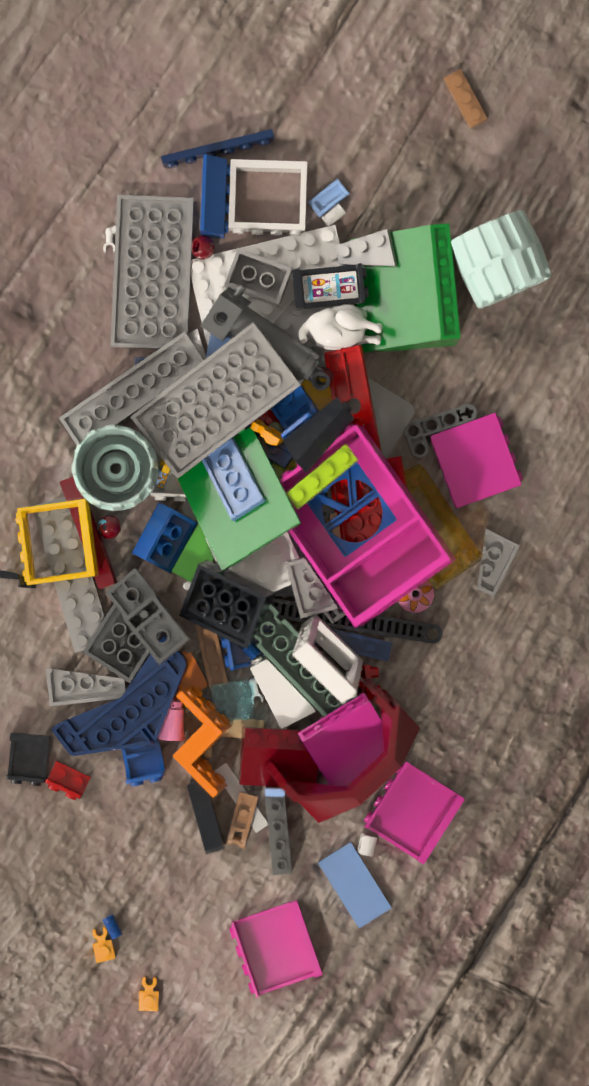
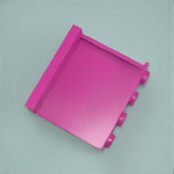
(476, 460)
(345, 741)
(413, 812)
(275, 948)

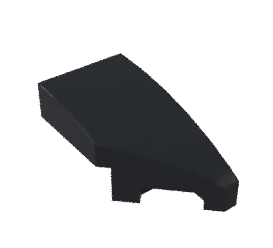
(10, 575)

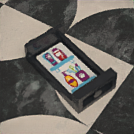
(329, 286)

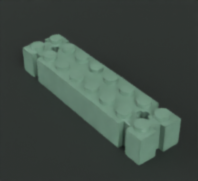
(279, 649)

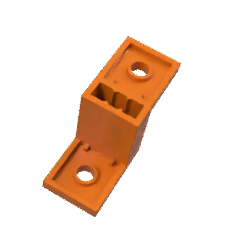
(213, 728)

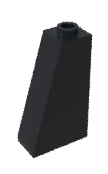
(318, 433)
(206, 818)

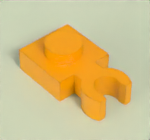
(270, 434)
(103, 948)
(149, 998)

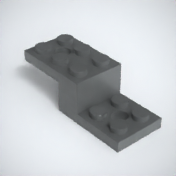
(147, 616)

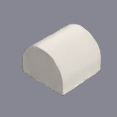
(367, 845)

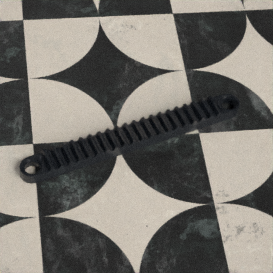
(379, 625)

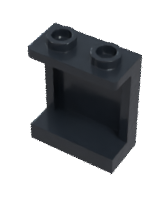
(28, 758)

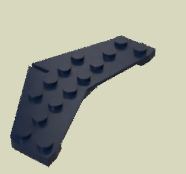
(123, 721)

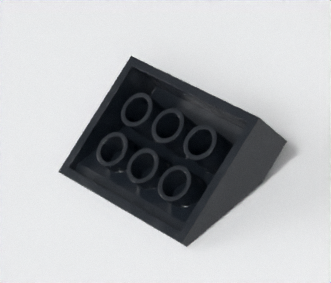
(226, 603)

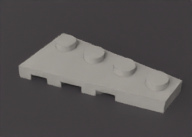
(77, 687)

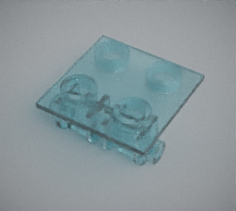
(233, 699)

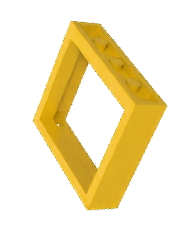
(87, 535)

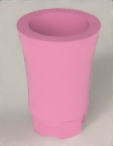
(174, 724)

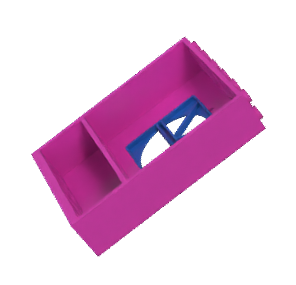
(389, 564)

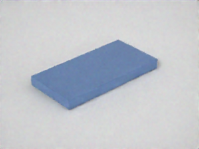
(233, 480)
(354, 885)

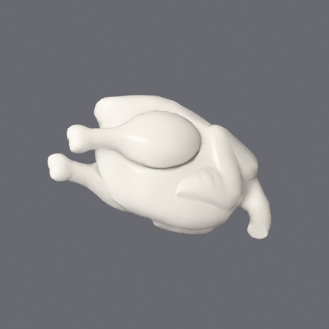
(339, 328)

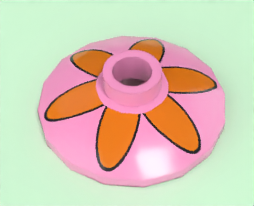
(419, 603)

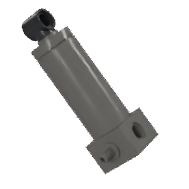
(232, 315)

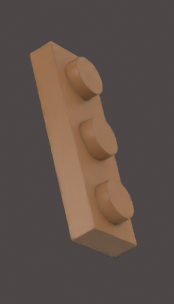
(465, 99)

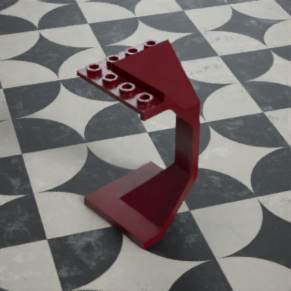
(327, 801)

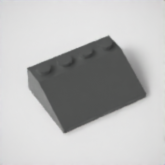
(117, 645)

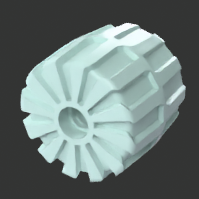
(500, 258)
(115, 446)

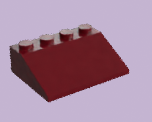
(282, 748)

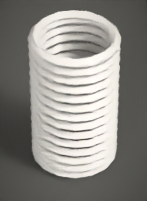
(332, 215)

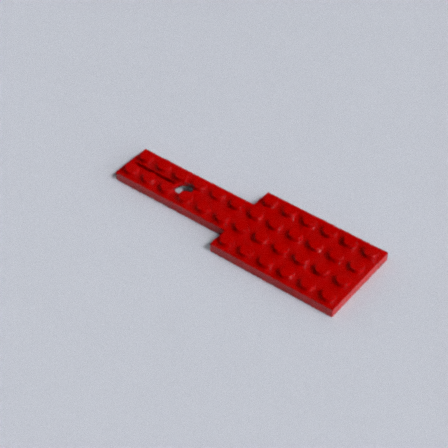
(369, 518)

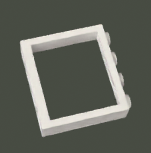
(267, 166)
(340, 686)

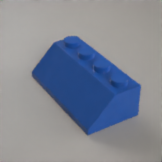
(214, 197)

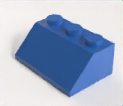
(164, 537)

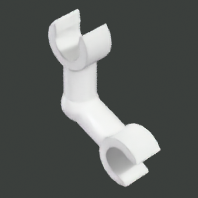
(110, 231)
(254, 689)

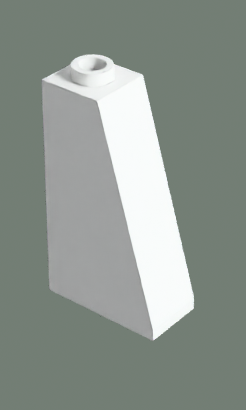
(282, 696)

